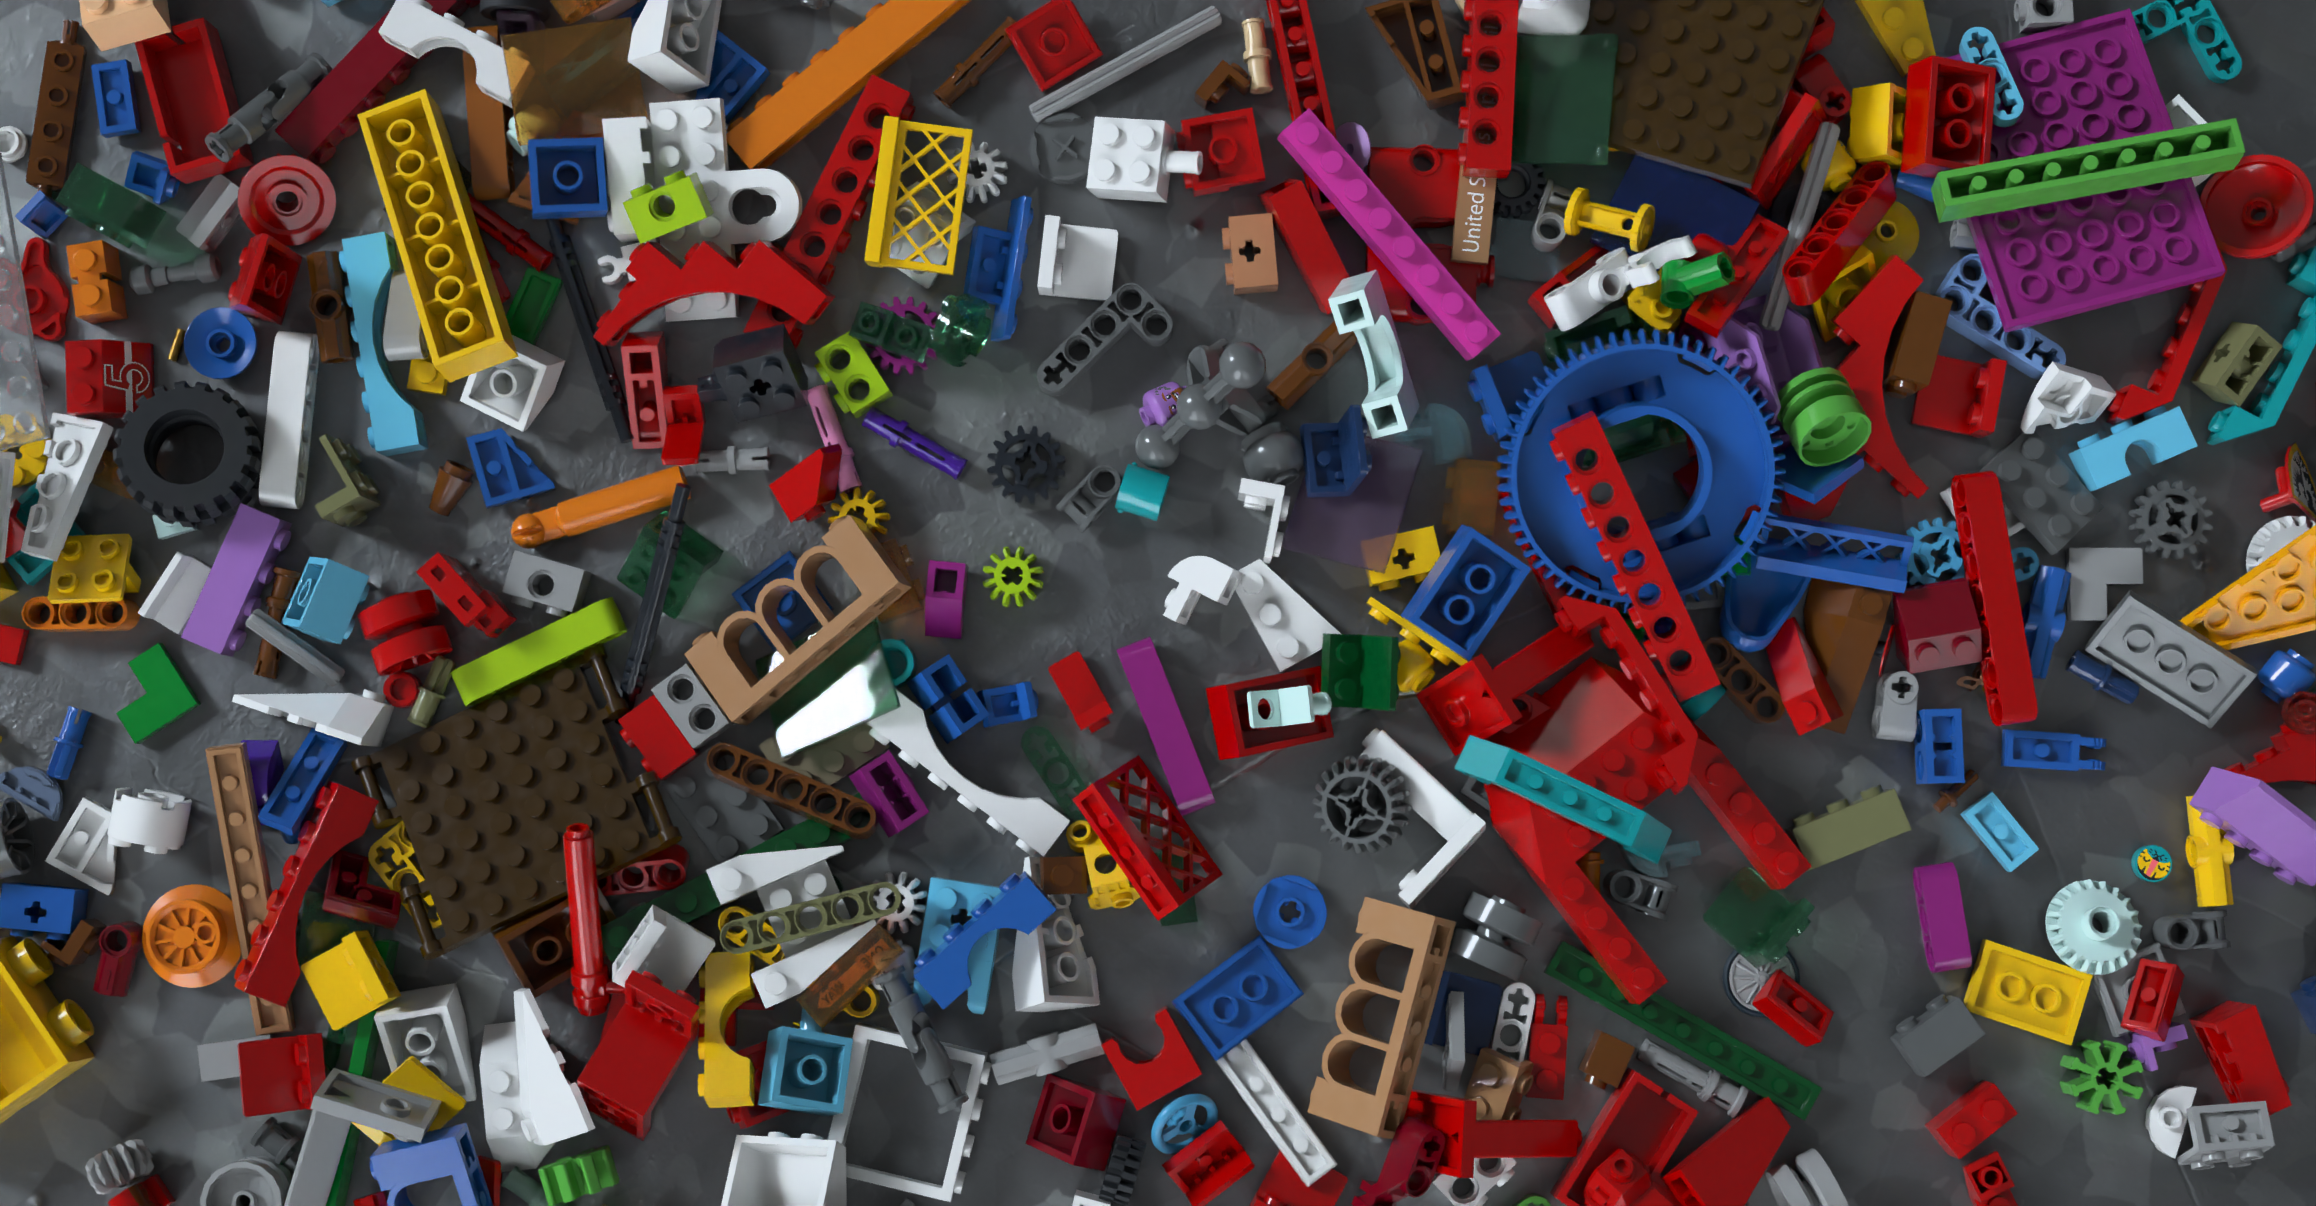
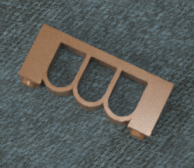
(718, 655)
(1336, 1094)

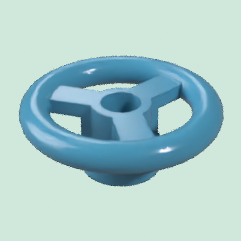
(1179, 1117)

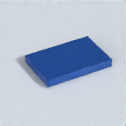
(1237, 998)

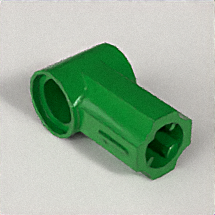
(1685, 279)

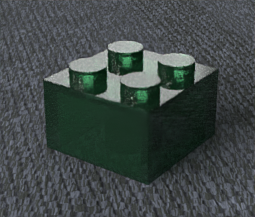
(109, 208)

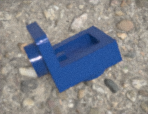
(151, 177)
(1009, 704)

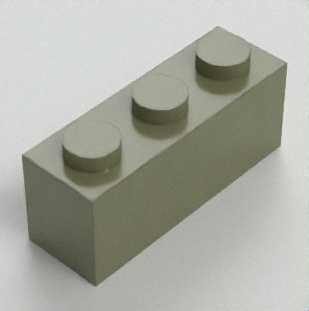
(1849, 826)

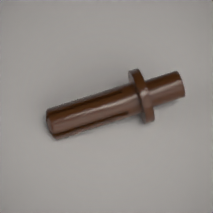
(1949, 797)

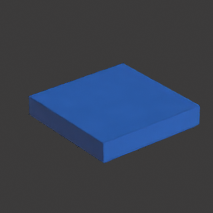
(1815, 482)
(792, 610)

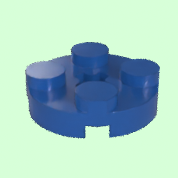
(1299, 930)

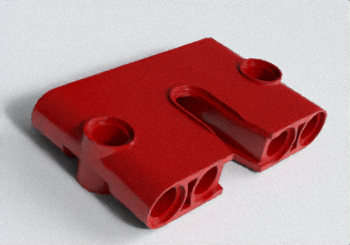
(1423, 202)

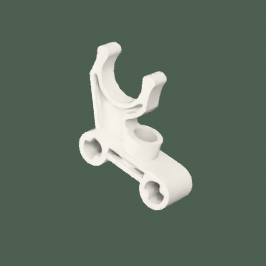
(1618, 274)

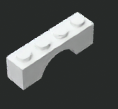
(417, 30)

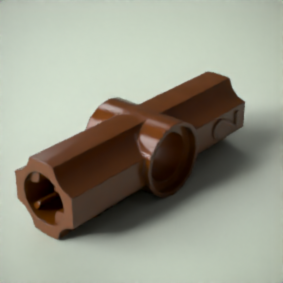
(334, 329)
(1300, 377)

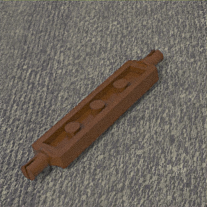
(57, 111)

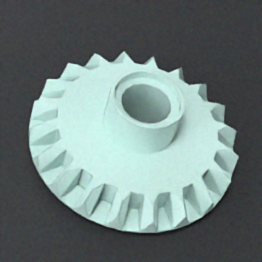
(2075, 938)

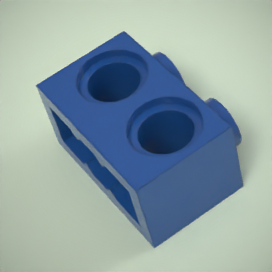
(1939, 746)

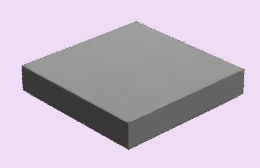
(2115, 988)

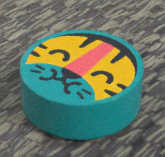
(2151, 863)

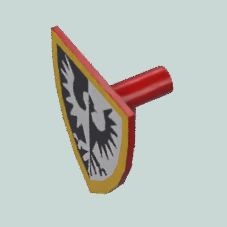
(2294, 485)

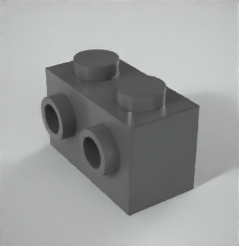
(1936, 1034)

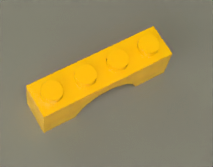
(727, 1075)

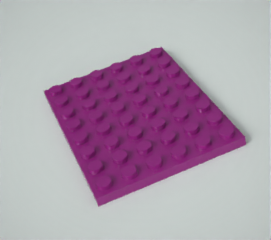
(2099, 249)

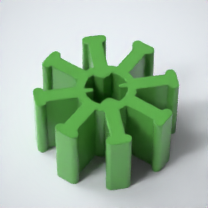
(2097, 1092)
(578, 1175)

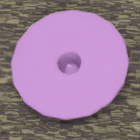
(1355, 142)

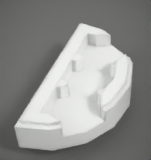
(2168, 1117)

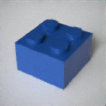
(567, 178)

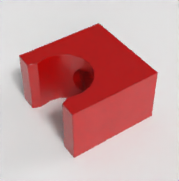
(1159, 1075)

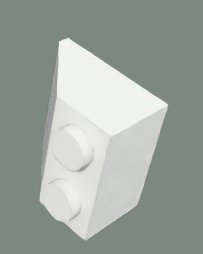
(515, 388)

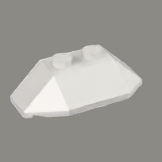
(502, 1101)

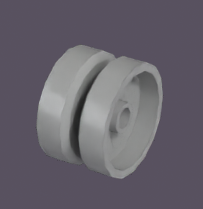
(248, 1183)
(1809, 1187)

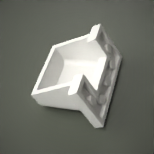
(786, 1171)

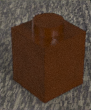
(1605, 1060)

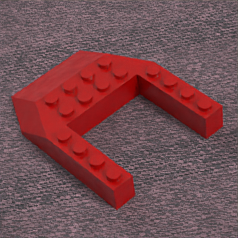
(1611, 742)

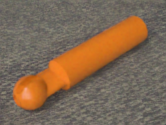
(598, 508)

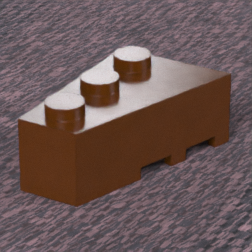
(1421, 46)

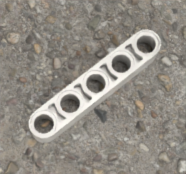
(289, 420)

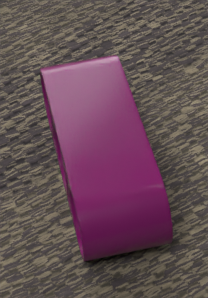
(1942, 917)

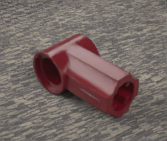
(117, 962)

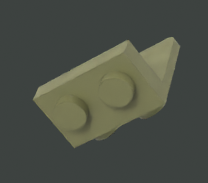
(358, 497)

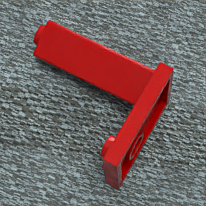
(1799, 127)
(1480, 698)
(1475, 1138)

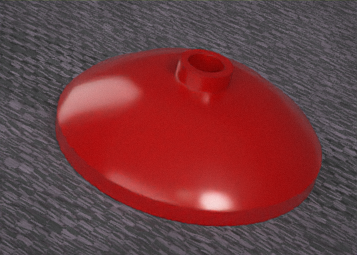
(2256, 186)

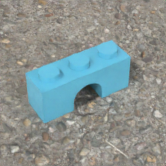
(2160, 435)

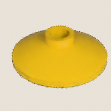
(1903, 238)

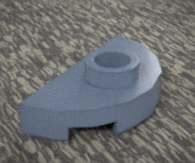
(34, 789)

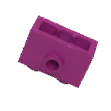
(889, 793)

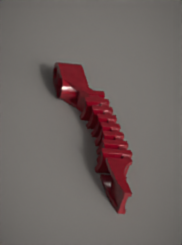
(1407, 1167)

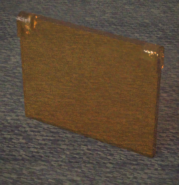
(571, 79)

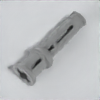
(1706, 1084)

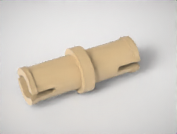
(1257, 56)

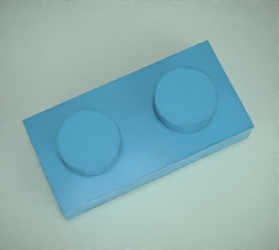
(1999, 831)

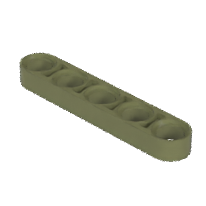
(791, 917)

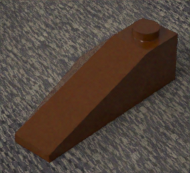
(1843, 634)

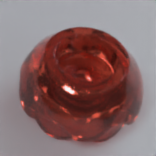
(2293, 712)

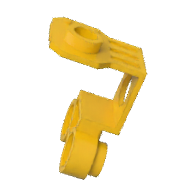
(1647, 305)
(1110, 888)

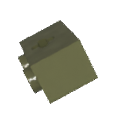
(2236, 363)

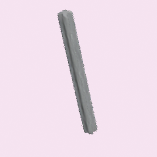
(1126, 64)
(1800, 221)

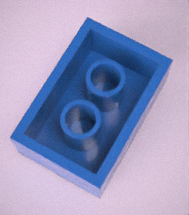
(1465, 592)

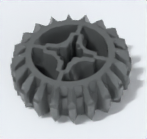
(1389, 812)

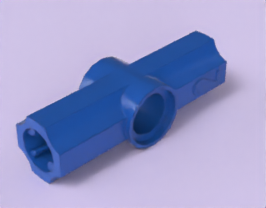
(2045, 616)

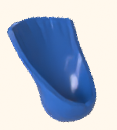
(1758, 606)

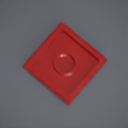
(1053, 42)

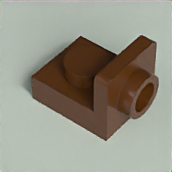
(1215, 87)

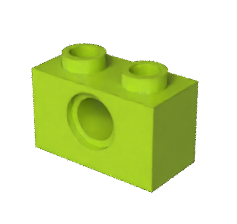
(648, 217)

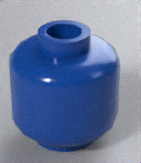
(2285, 675)

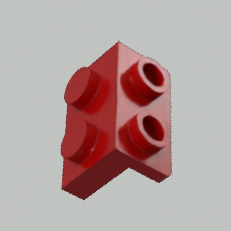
(1209, 1165)

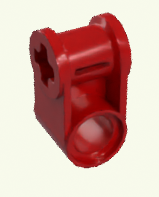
(1821, 82)

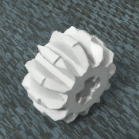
(987, 162)
(909, 902)

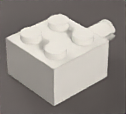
(1135, 159)

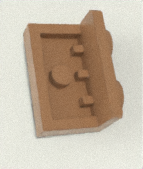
(1499, 1085)

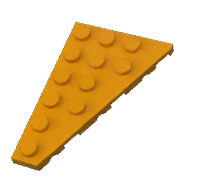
(2266, 602)

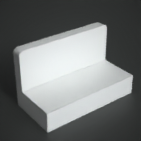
(176, 592)

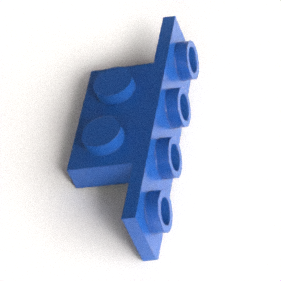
(996, 266)

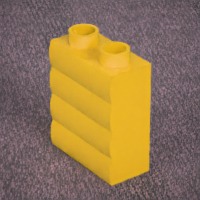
(37, 1034)

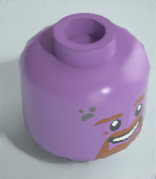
(1160, 404)

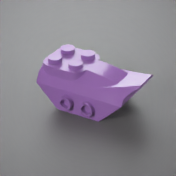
(1767, 355)

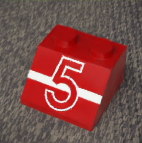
(107, 377)

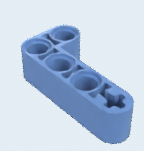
(1994, 339)

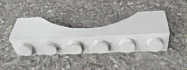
(1029, 819)

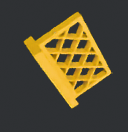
(887, 191)

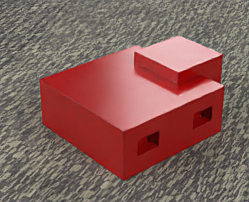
(465, 595)

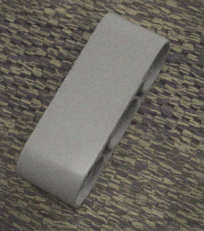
(403, 330)

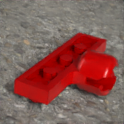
(1749, 259)

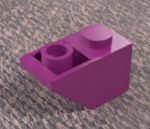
(945, 599)

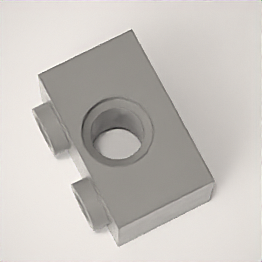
(528, 571)

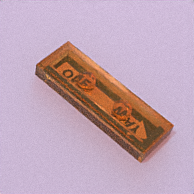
(850, 975)

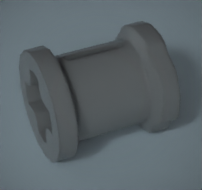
(276, 1141)

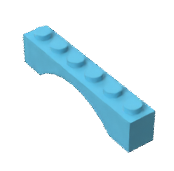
(369, 266)

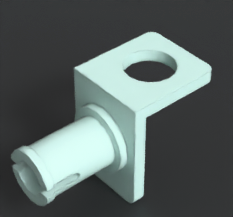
(1288, 706)

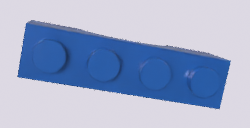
(1019, 907)

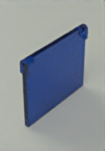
(1683, 205)

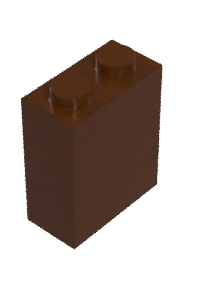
(1914, 344)

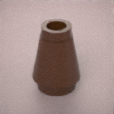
(450, 486)

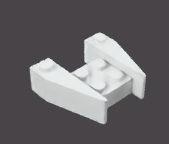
(782, 881)

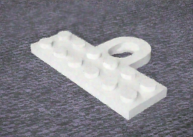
(694, 139)

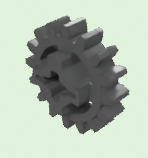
(2180, 529)

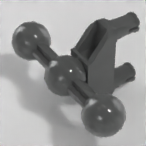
(1213, 397)

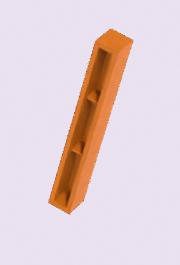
(835, 78)

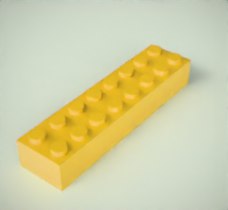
(437, 236)

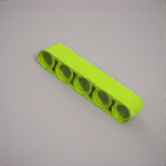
(538, 651)

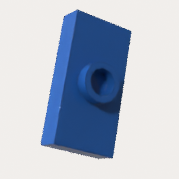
(116, 98)

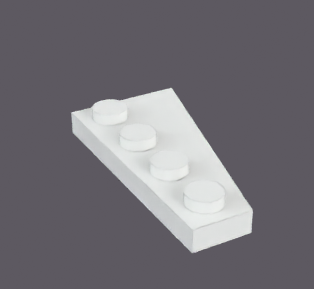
(68, 473)

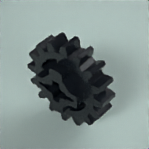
(1010, 461)

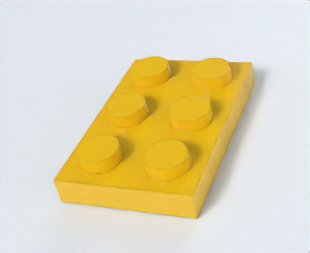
(2027, 992)

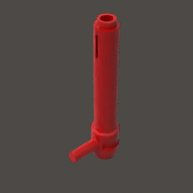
(589, 971)

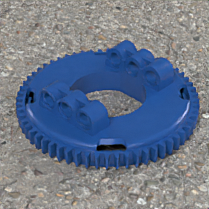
(1619, 385)

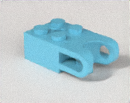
(944, 901)

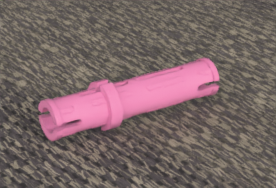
(831, 434)

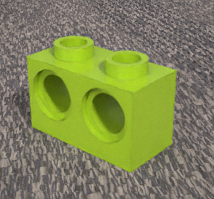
(858, 371)

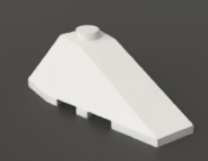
(548, 1099)

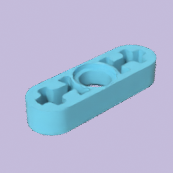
(1993, 58)

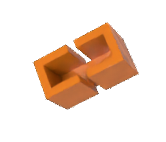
(96, 298)

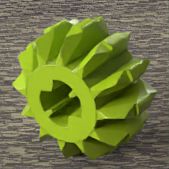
(1013, 563)

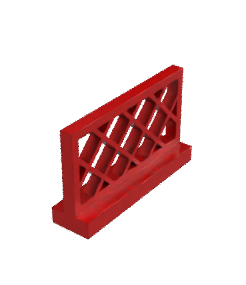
(1132, 848)

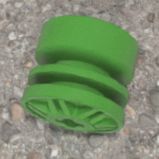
(1823, 417)

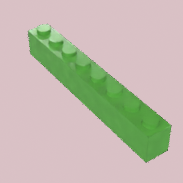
(2087, 170)

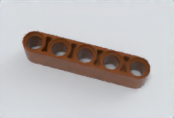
(487, 128)

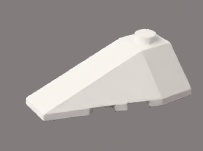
(341, 715)
(1051, 962)

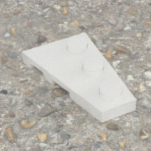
(1281, 616)

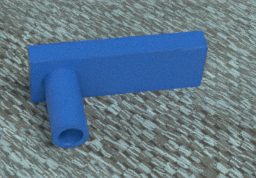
(301, 783)

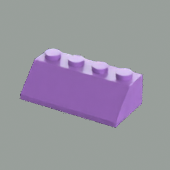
(2260, 821)

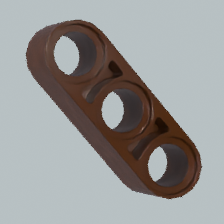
(1756, 685)

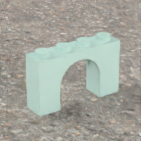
(1363, 308)

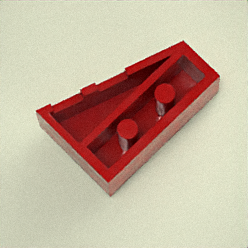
(2241, 1055)

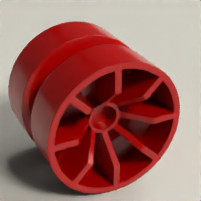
(402, 621)

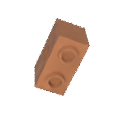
(1253, 232)

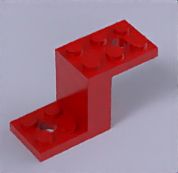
(639, 1053)

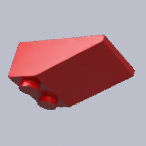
(265, 279)
(1231, 716)

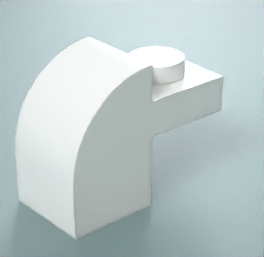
(1196, 577)

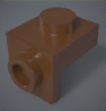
(1064, 875)
(79, 946)

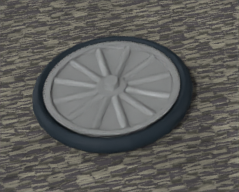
(1745, 981)

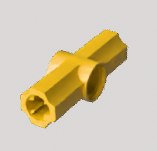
(2210, 857)

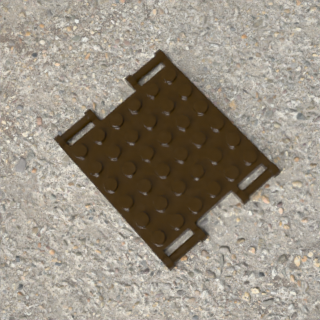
(496, 795)

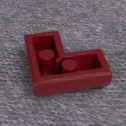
(353, 898)

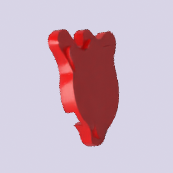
(45, 292)

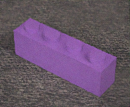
(237, 580)

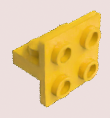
(93, 570)

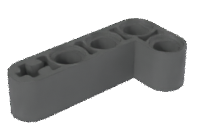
(1100, 344)

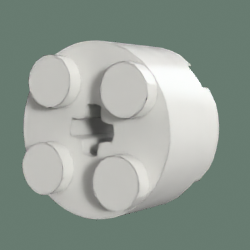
(149, 819)

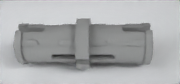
(733, 460)

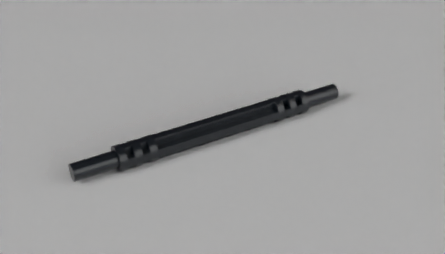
(586, 321)
(654, 597)

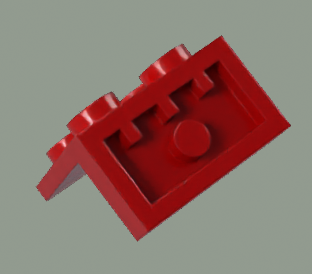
(1961, 397)
(280, 1073)
(1285, 1188)

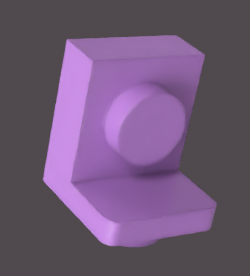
(2142, 1046)

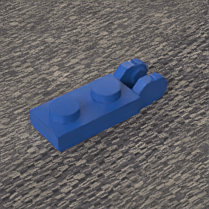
(2048, 750)

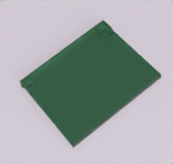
(1563, 99)
(836, 695)

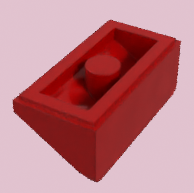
(2153, 999)
(1793, 1009)

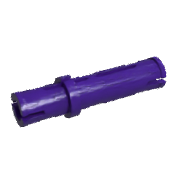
(877, 420)

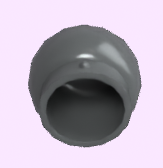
(1273, 454)

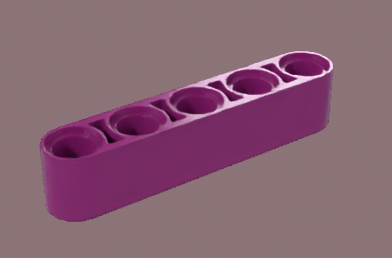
(1166, 726)

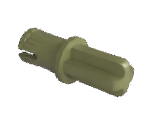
(432, 692)

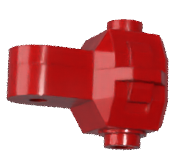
(1622, 1182)

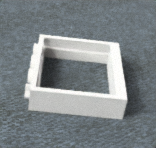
(962, 1141)

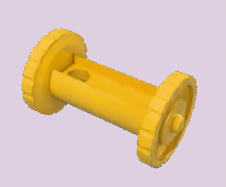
(1609, 219)

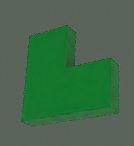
(166, 695)

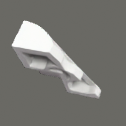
(2066, 398)

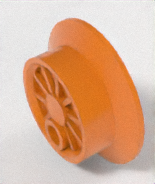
(191, 936)

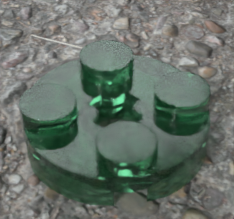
(960, 329)

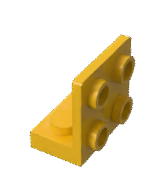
(350, 980)
(418, 1079)

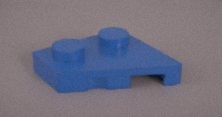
(733, 76)
(505, 470)

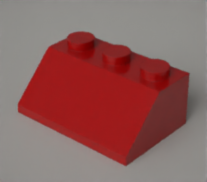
(1947, 116)

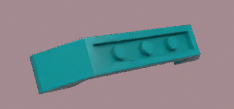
(2283, 374)
(1564, 796)

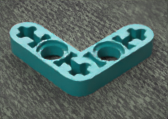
(2189, 21)

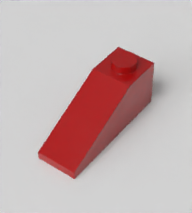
(645, 379)
(1801, 680)

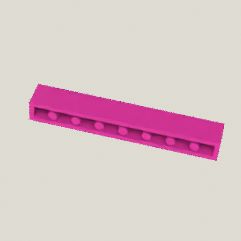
(1388, 235)

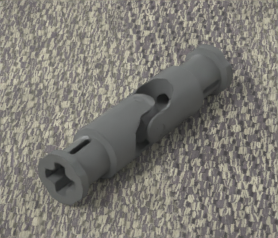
(273, 103)
(924, 1045)

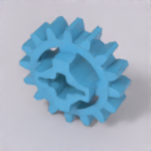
(1921, 552)

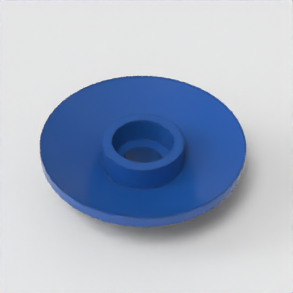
(204, 340)

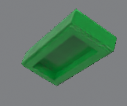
(532, 304)

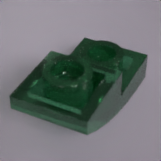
(891, 332)

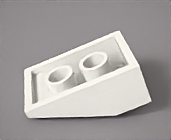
(676, 42)
(434, 1031)

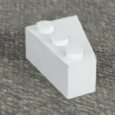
(629, 166)

